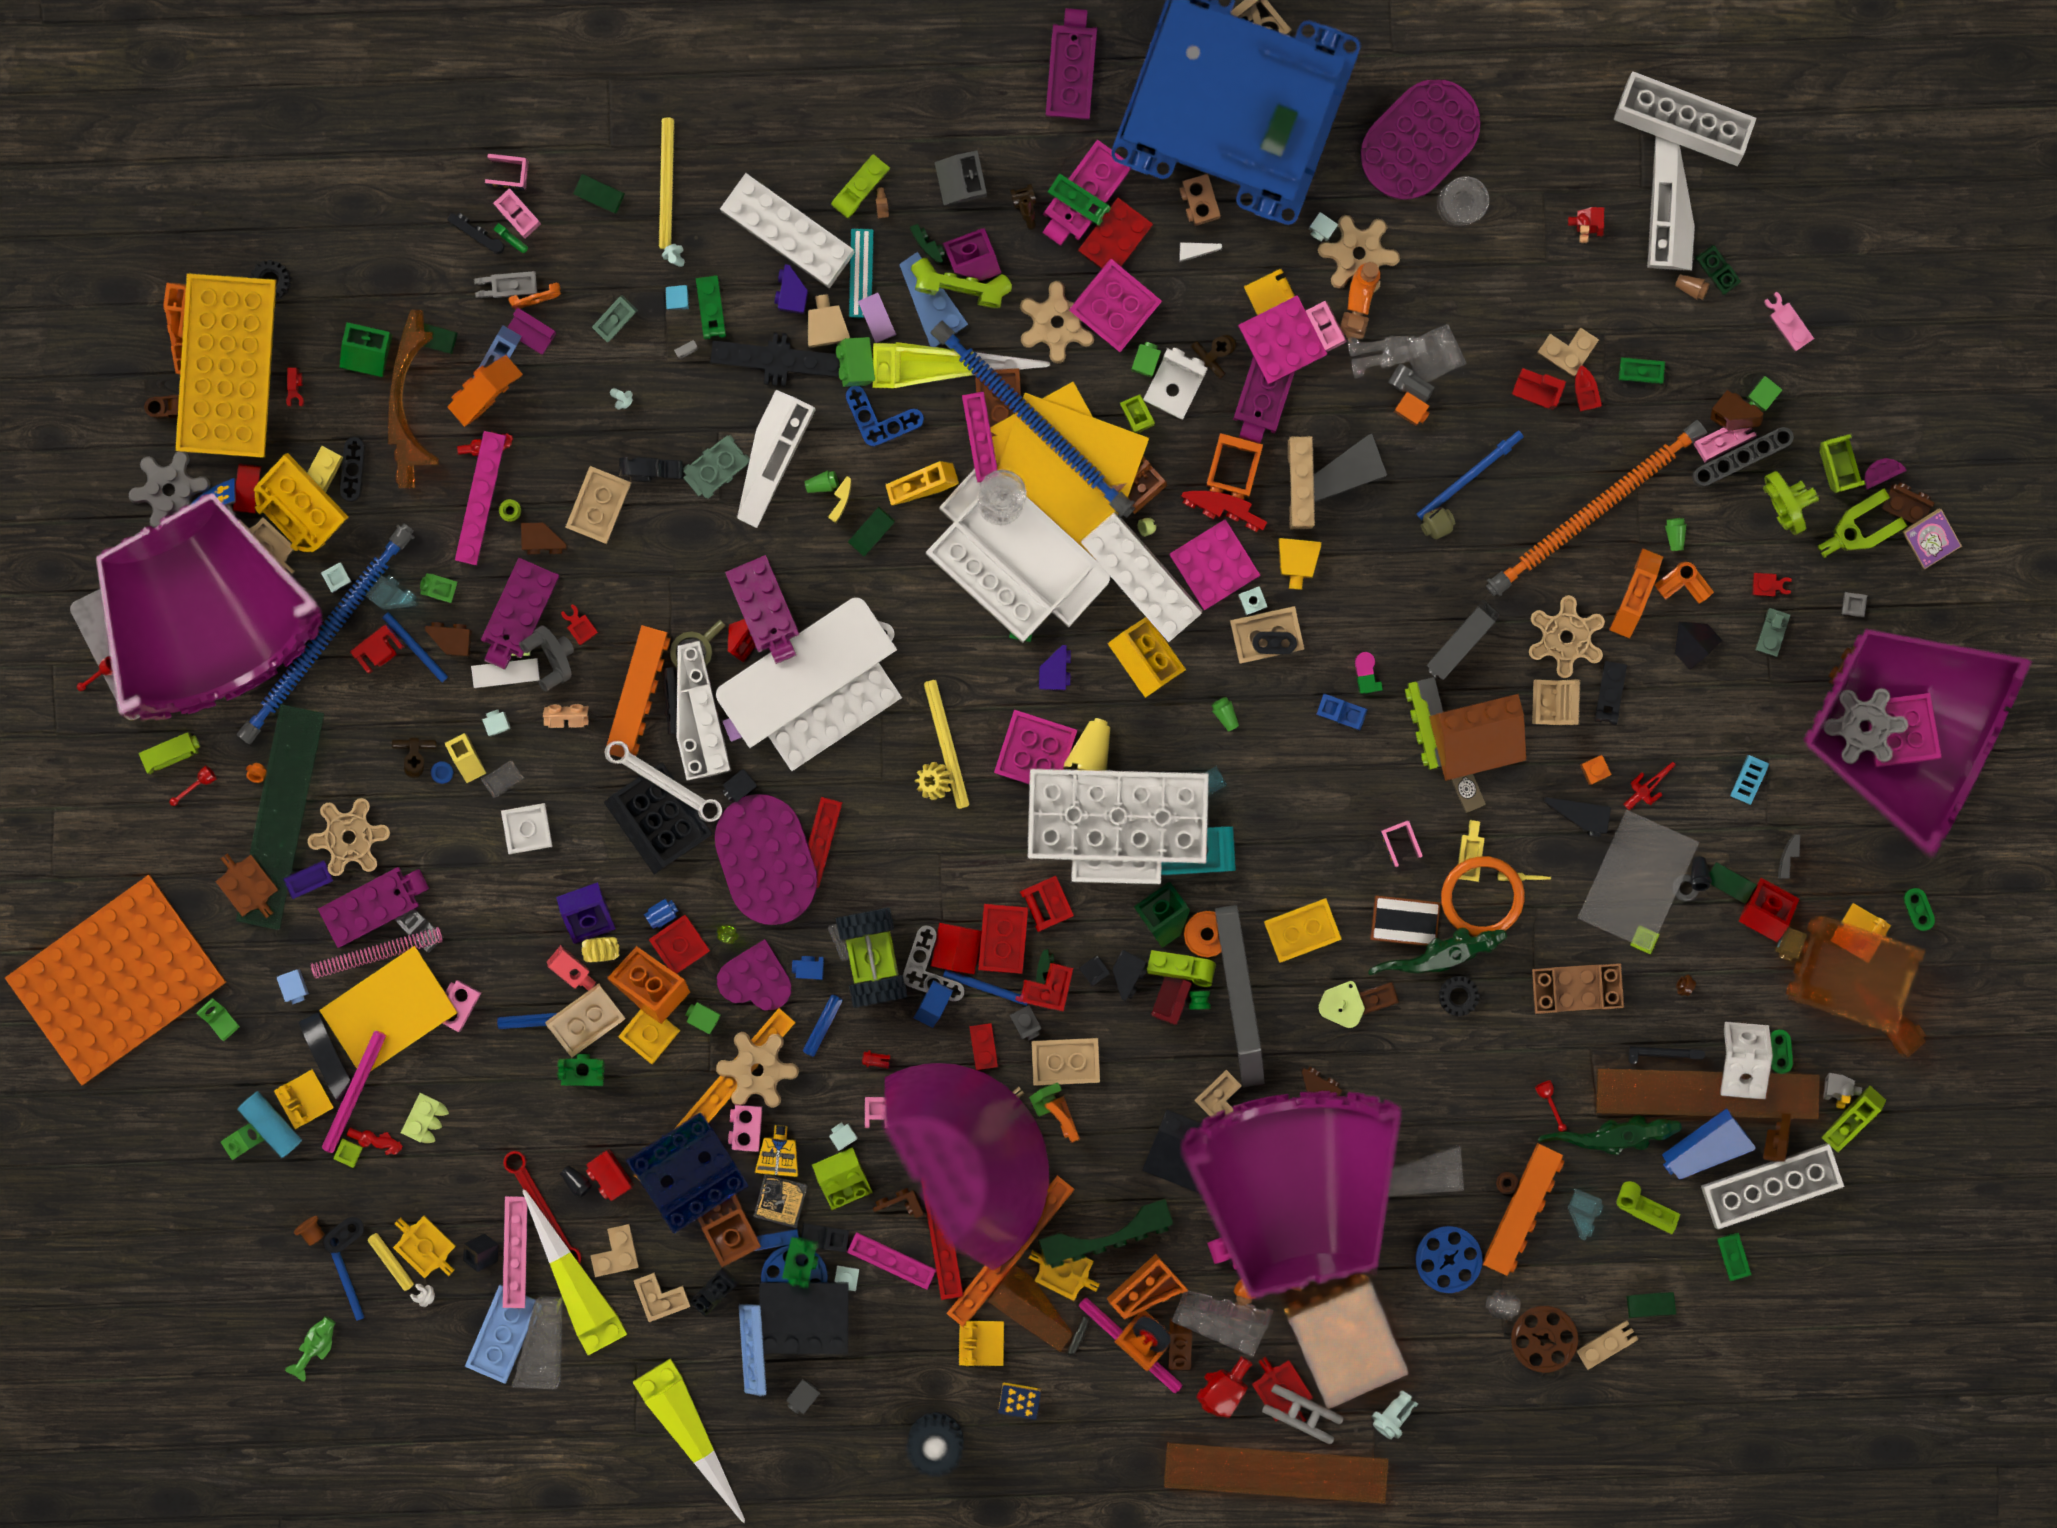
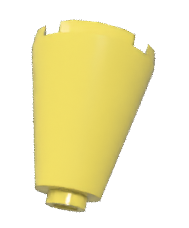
(1091, 748)

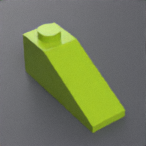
(1854, 1118)

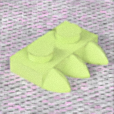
(423, 1118)

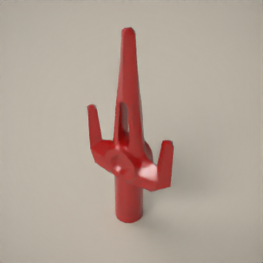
(1643, 791)

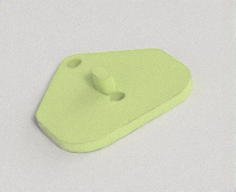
(1342, 998)

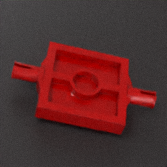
(1284, 1376)

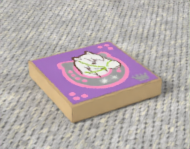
(1931, 538)

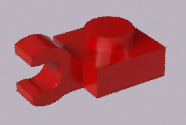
(294, 380)

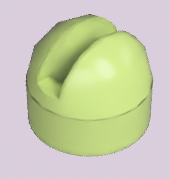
(1146, 526)

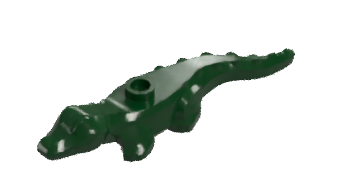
(1445, 954)
(1614, 1137)

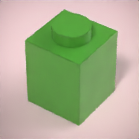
(1146, 359)
(1764, 394)
(702, 1017)

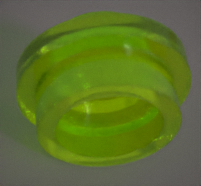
(727, 934)

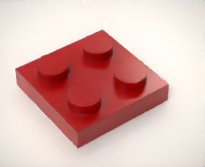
(679, 944)

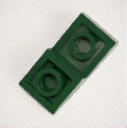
(1279, 129)
(599, 193)
(932, 250)
(1718, 269)
(442, 338)
(871, 531)
(1732, 883)
(1043, 966)
(1651, 1305)

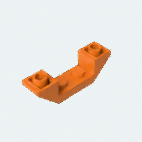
(1637, 593)

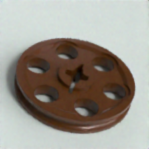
(1535, 1345)

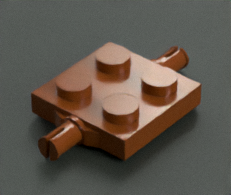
(246, 885)

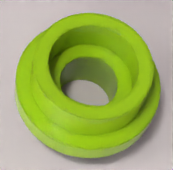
(510, 503)

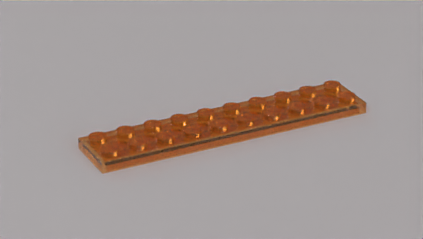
(1700, 1094)
(1276, 1472)

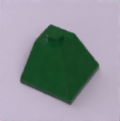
(1164, 914)

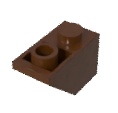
(1735, 413)
(540, 537)
(451, 640)
(1314, 1083)

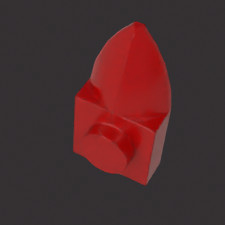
(1586, 390)

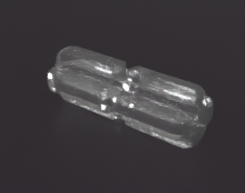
(841, 944)

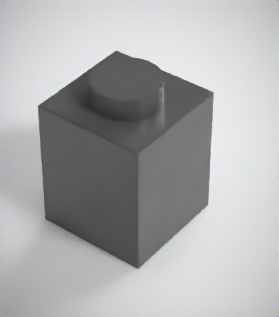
(802, 1396)

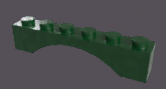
(1062, 1247)

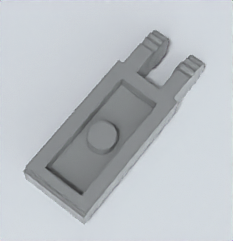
(508, 285)

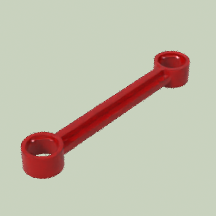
(528, 1184)

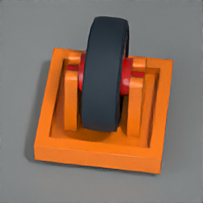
(1144, 1339)

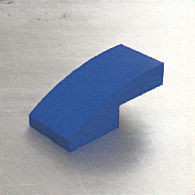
(1342, 712)

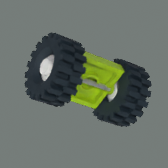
(871, 957)
(935, 1444)

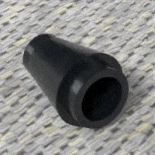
(1700, 874)
(576, 1181)

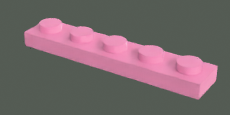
(515, 1252)

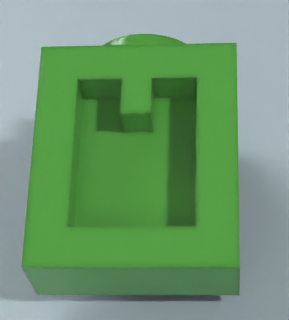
(438, 587)
(1043, 1097)

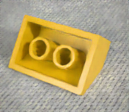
(1146, 656)

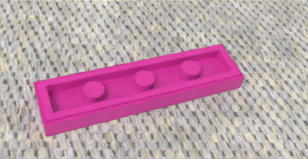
(979, 435)
(891, 1260)

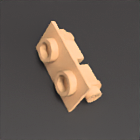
(575, 714)

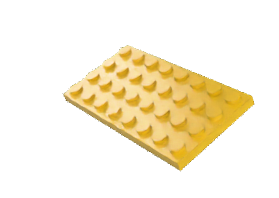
(225, 365)

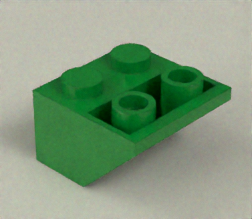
(365, 349)

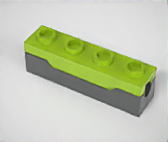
(1425, 704)

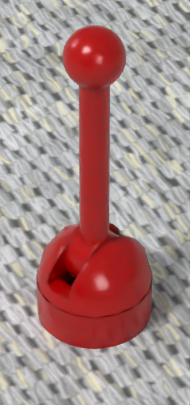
(105, 668)
(205, 776)
(1546, 1090)

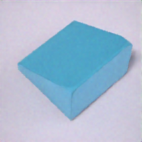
(677, 297)

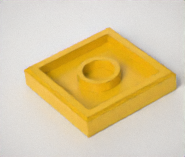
(648, 1036)

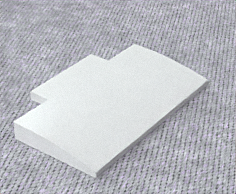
(1117, 822)

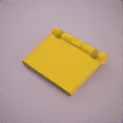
(1268, 292)

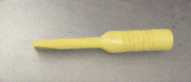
(1501, 877)

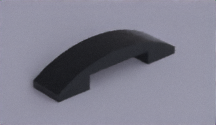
(325, 1055)

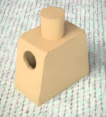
(825, 324)

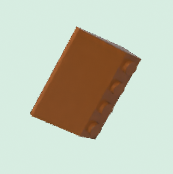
(1480, 736)

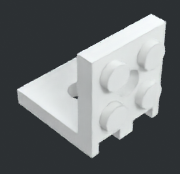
(1179, 371)
(1746, 1053)

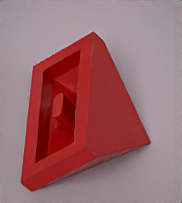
(740, 640)

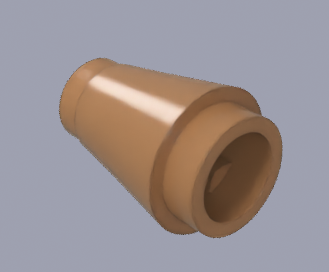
(1693, 286)

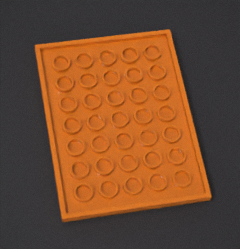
(115, 980)

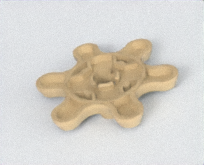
(1352, 238)
(1043, 331)
(1566, 621)
(333, 839)
(773, 1069)

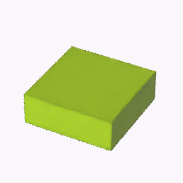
(348, 1153)

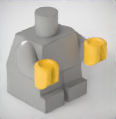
(1841, 1088)

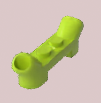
(930, 281)

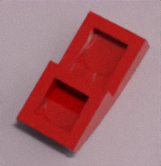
(247, 478)

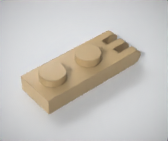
(1606, 1345)

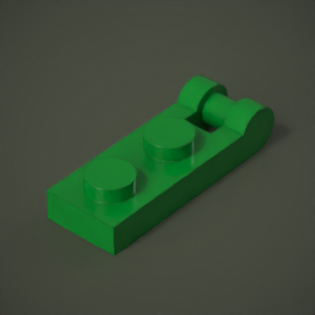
(1078, 199)
(710, 306)

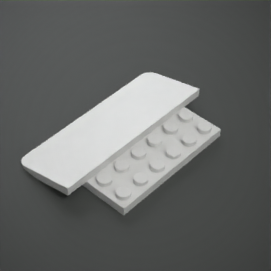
(1016, 568)
(820, 691)

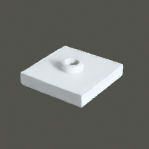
(526, 828)

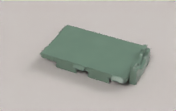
(715, 467)

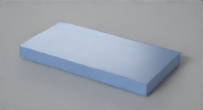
(500, 1338)
(752, 1349)

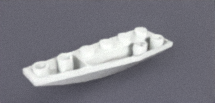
(1671, 213)
(772, 452)
(697, 717)

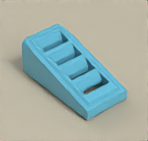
(1757, 762)

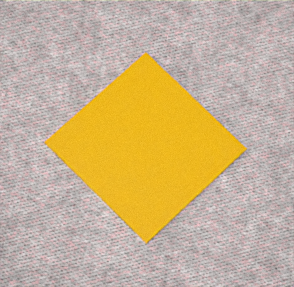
(1053, 483)

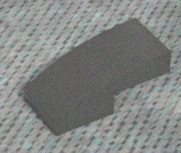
(1791, 850)
(415, 923)

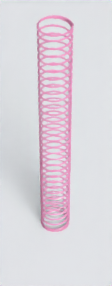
(440, 939)

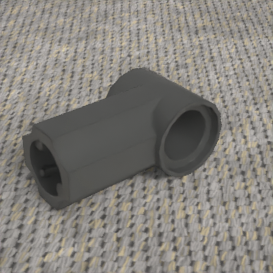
(1407, 381)

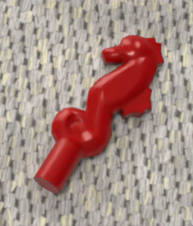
(474, 446)
(384, 1141)

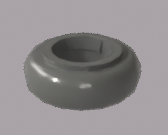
(1685, 898)

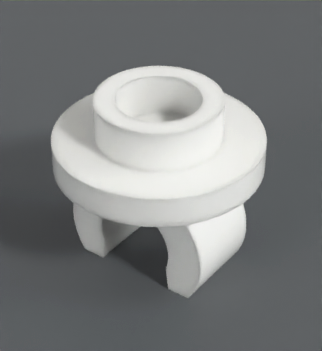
(425, 1297)

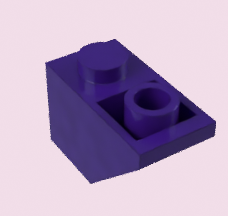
(792, 294)
(1053, 671)

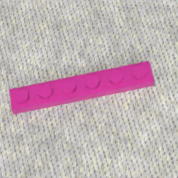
(480, 498)

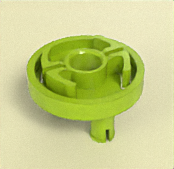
(1789, 501)

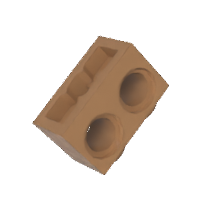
(1206, 199)

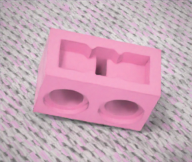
(517, 213)
(1326, 326)
(463, 1008)
(752, 1128)

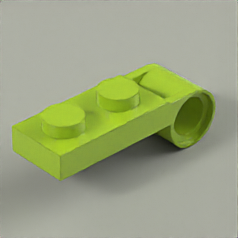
(860, 186)
(1183, 967)
(1646, 1209)

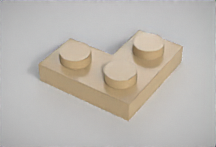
(1569, 356)
(1214, 1096)
(622, 1255)
(657, 1303)

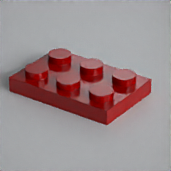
(1116, 236)
(1003, 938)

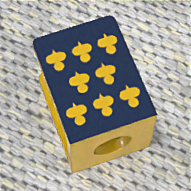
(1019, 1400)

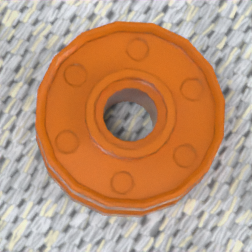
(1193, 937)

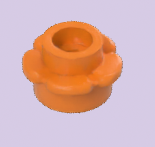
(256, 772)

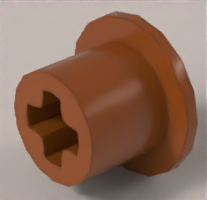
(310, 1230)

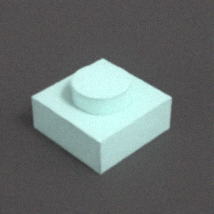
(336, 577)
(847, 1274)

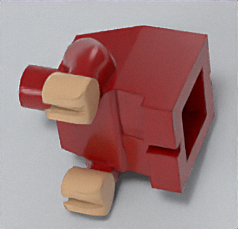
(1588, 221)

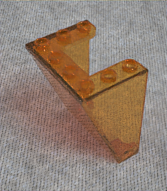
(1854, 974)
(1346, 1341)

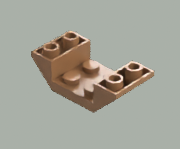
(1577, 988)

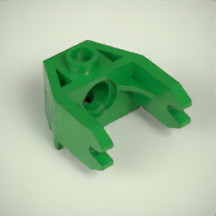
(569, 1075)
(797, 1273)

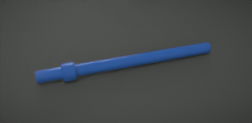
(1502, 448)

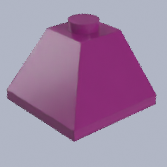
(973, 255)

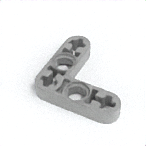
(920, 968)

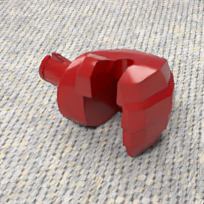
(1224, 1389)

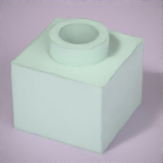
(1322, 227)
(1249, 608)
(496, 723)
(842, 1135)

